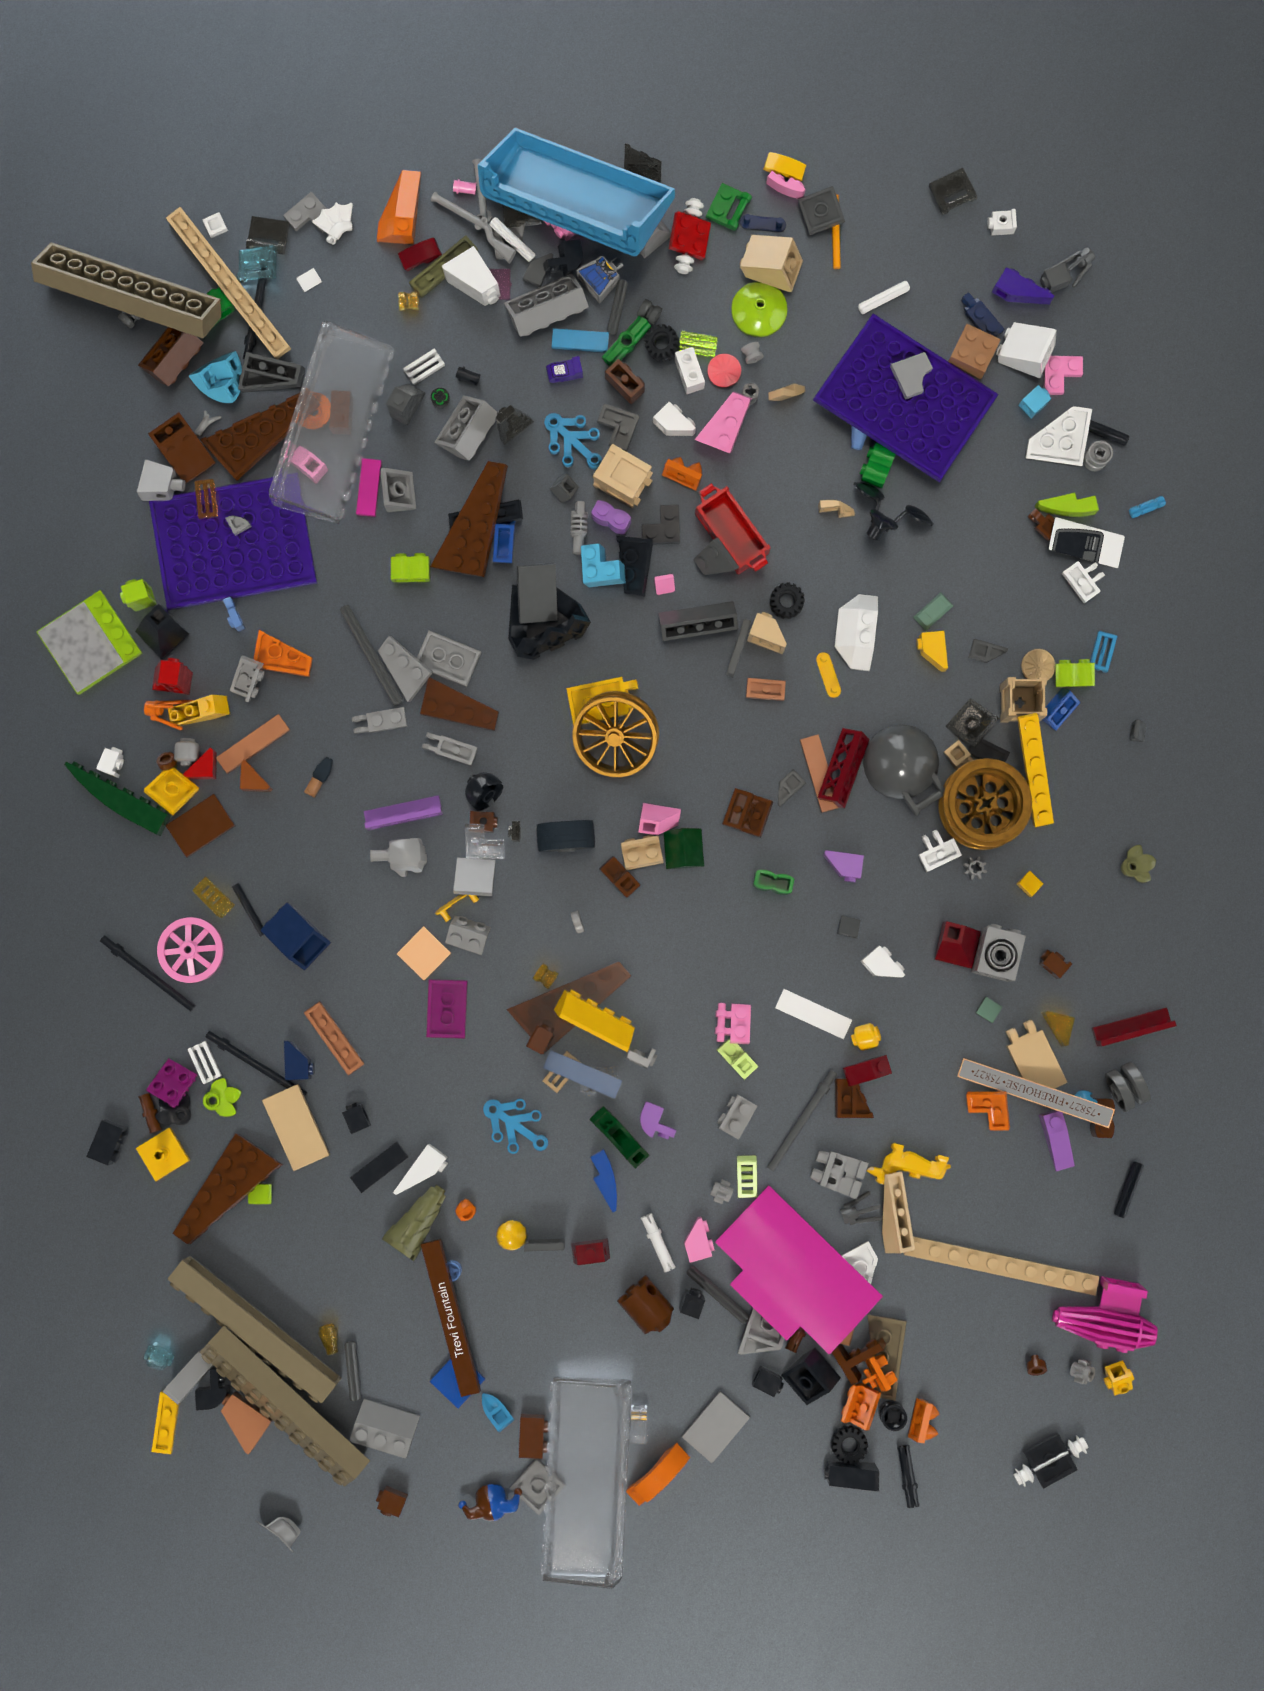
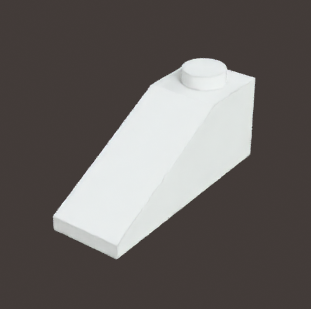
(425, 1166)

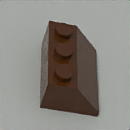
(170, 355)

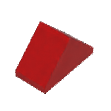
(204, 767)

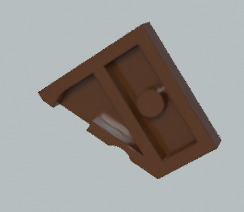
(850, 1101)

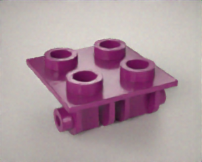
(171, 1083)

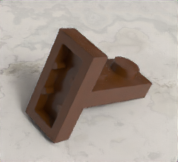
(849, 1361)

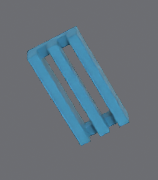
(1105, 668)

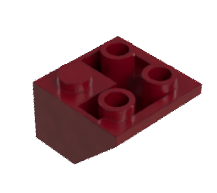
(957, 944)

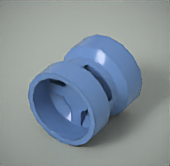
(455, 1273)

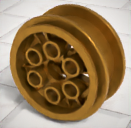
(1017, 800)

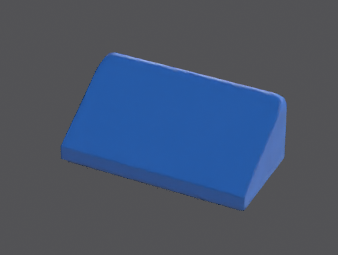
(1060, 708)

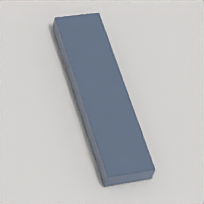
(582, 1074)

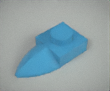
(496, 1412)

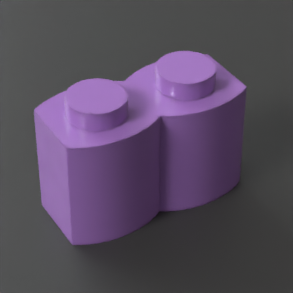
(615, 519)

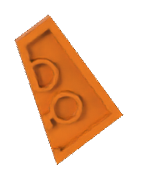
(280, 656)

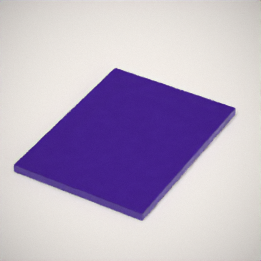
(921, 429)
(208, 563)

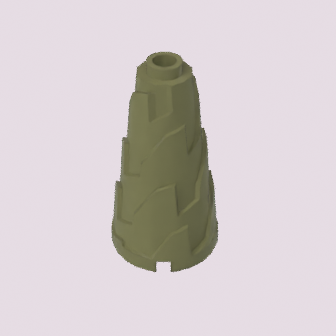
(415, 1224)

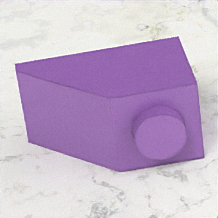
(845, 864)

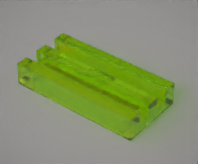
(699, 343)

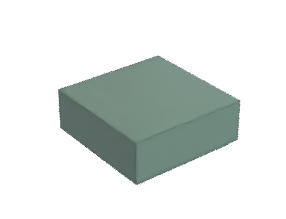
(988, 1009)

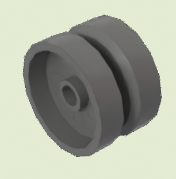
(1127, 1086)

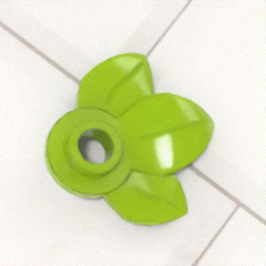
(224, 1096)

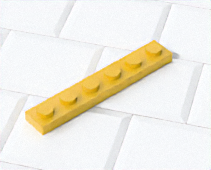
(1035, 769)

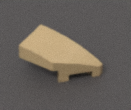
(786, 392)
(834, 505)

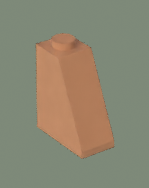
(245, 1420)

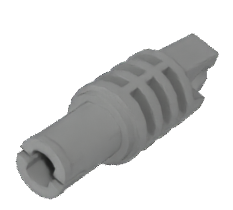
(579, 523)

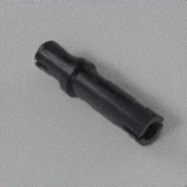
(908, 1476)

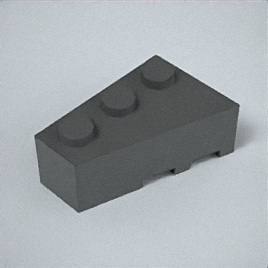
(267, 373)

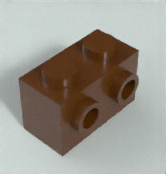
(624, 381)

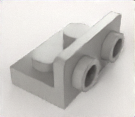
(638, 1058)
(737, 1116)

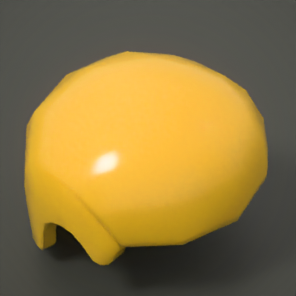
(511, 1235)

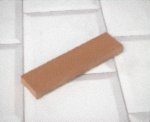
(253, 743)
(817, 768)
(334, 1038)

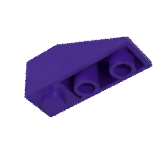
(1016, 288)

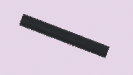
(248, 908)

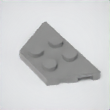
(759, 1336)

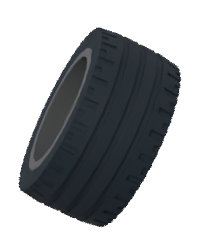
(565, 836)

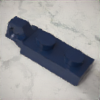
(981, 316)

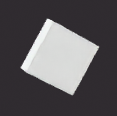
(215, 225)

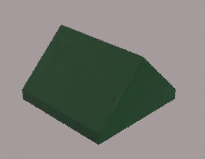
(683, 848)

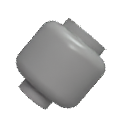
(186, 751)

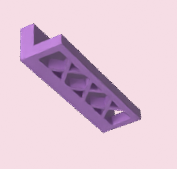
(403, 813)

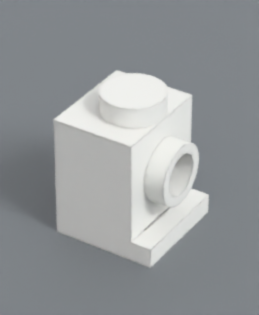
(1002, 228)
(111, 761)

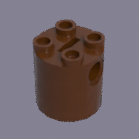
(646, 1306)

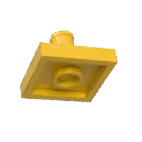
(163, 1154)

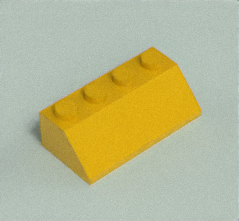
(595, 1020)

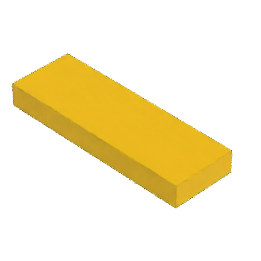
(165, 1425)

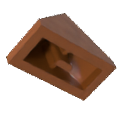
(251, 780)

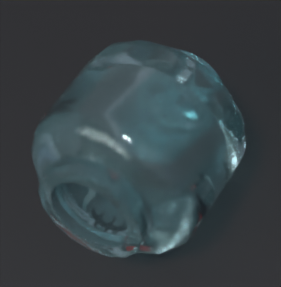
(158, 1356)

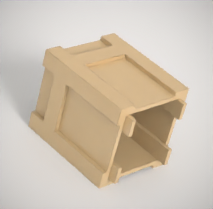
(622, 476)
(1030, 691)

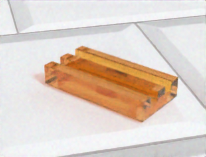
(208, 514)

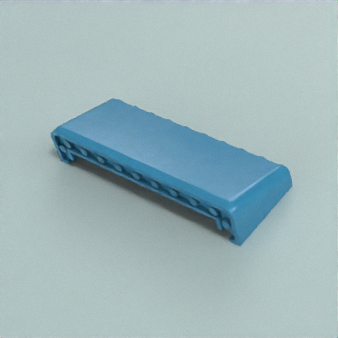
(574, 191)

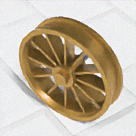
(615, 734)

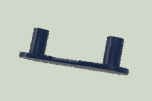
(763, 223)

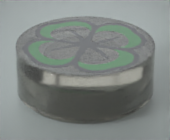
(440, 397)

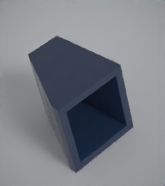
(295, 936)

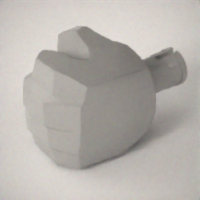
(403, 855)

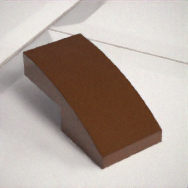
(619, 876)

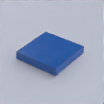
(447, 1384)

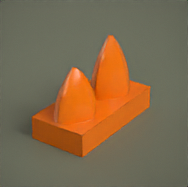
(676, 471)
(920, 1428)

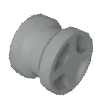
(752, 352)

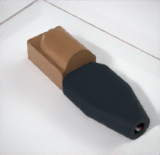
(319, 776)

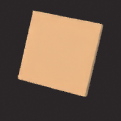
(424, 953)

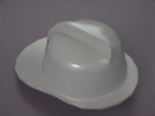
(284, 1529)

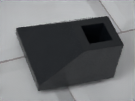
(161, 631)

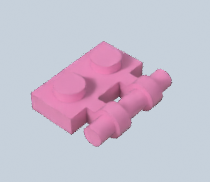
(740, 1023)

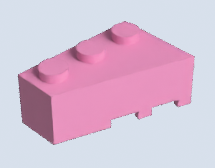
(726, 423)

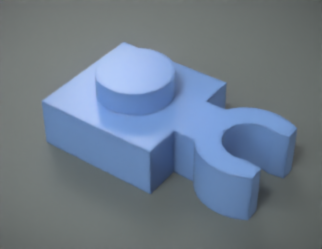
(234, 619)

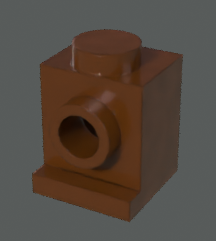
(492, 821)
(1054, 963)

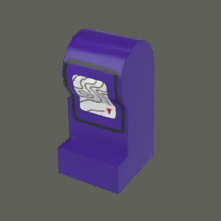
(565, 370)

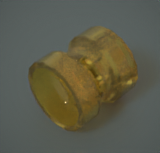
(413, 301)
(548, 979)

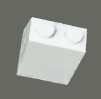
(472, 277)
(1027, 348)

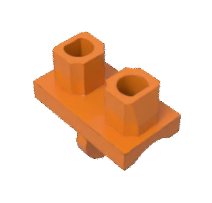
(883, 1381)

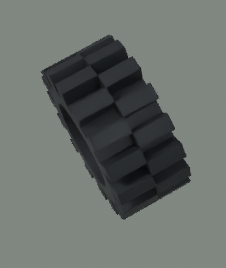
(658, 333)
(787, 589)
(858, 1453)

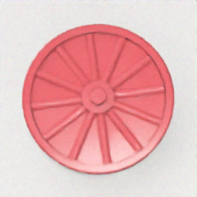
(724, 370)

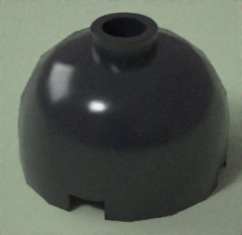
(482, 789)

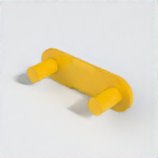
(828, 675)
(442, 911)

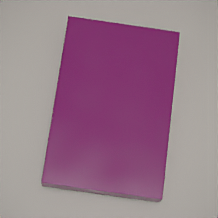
(446, 1009)

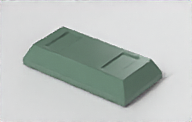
(933, 611)

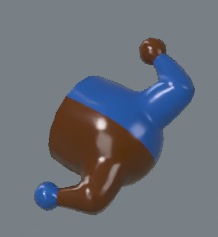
(491, 1503)

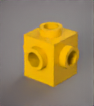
(1118, 1378)

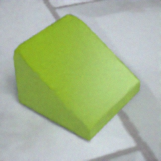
(261, 1194)

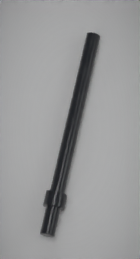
(250, 339)
(118, 950)
(224, 1044)

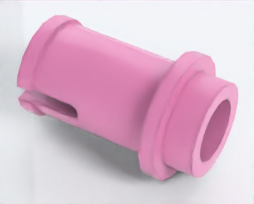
(464, 187)

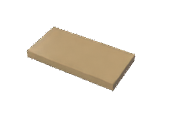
(296, 1127)

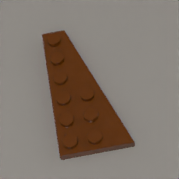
(251, 438)
(541, 1008)

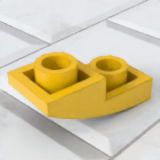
(784, 166)

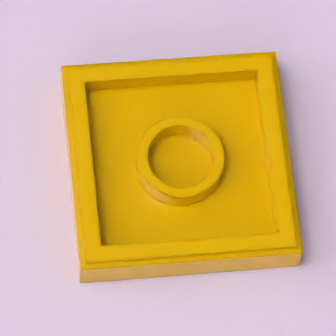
(171, 790)

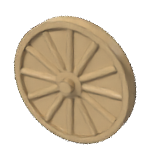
(1038, 664)

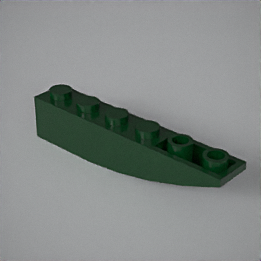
(122, 801)

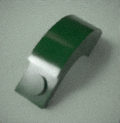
(619, 1137)

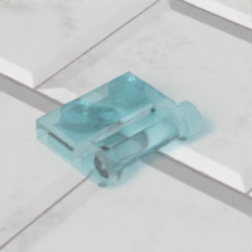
(255, 259)

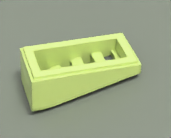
(747, 1160)

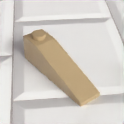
(896, 1219)

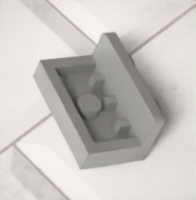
(246, 678)
(467, 934)

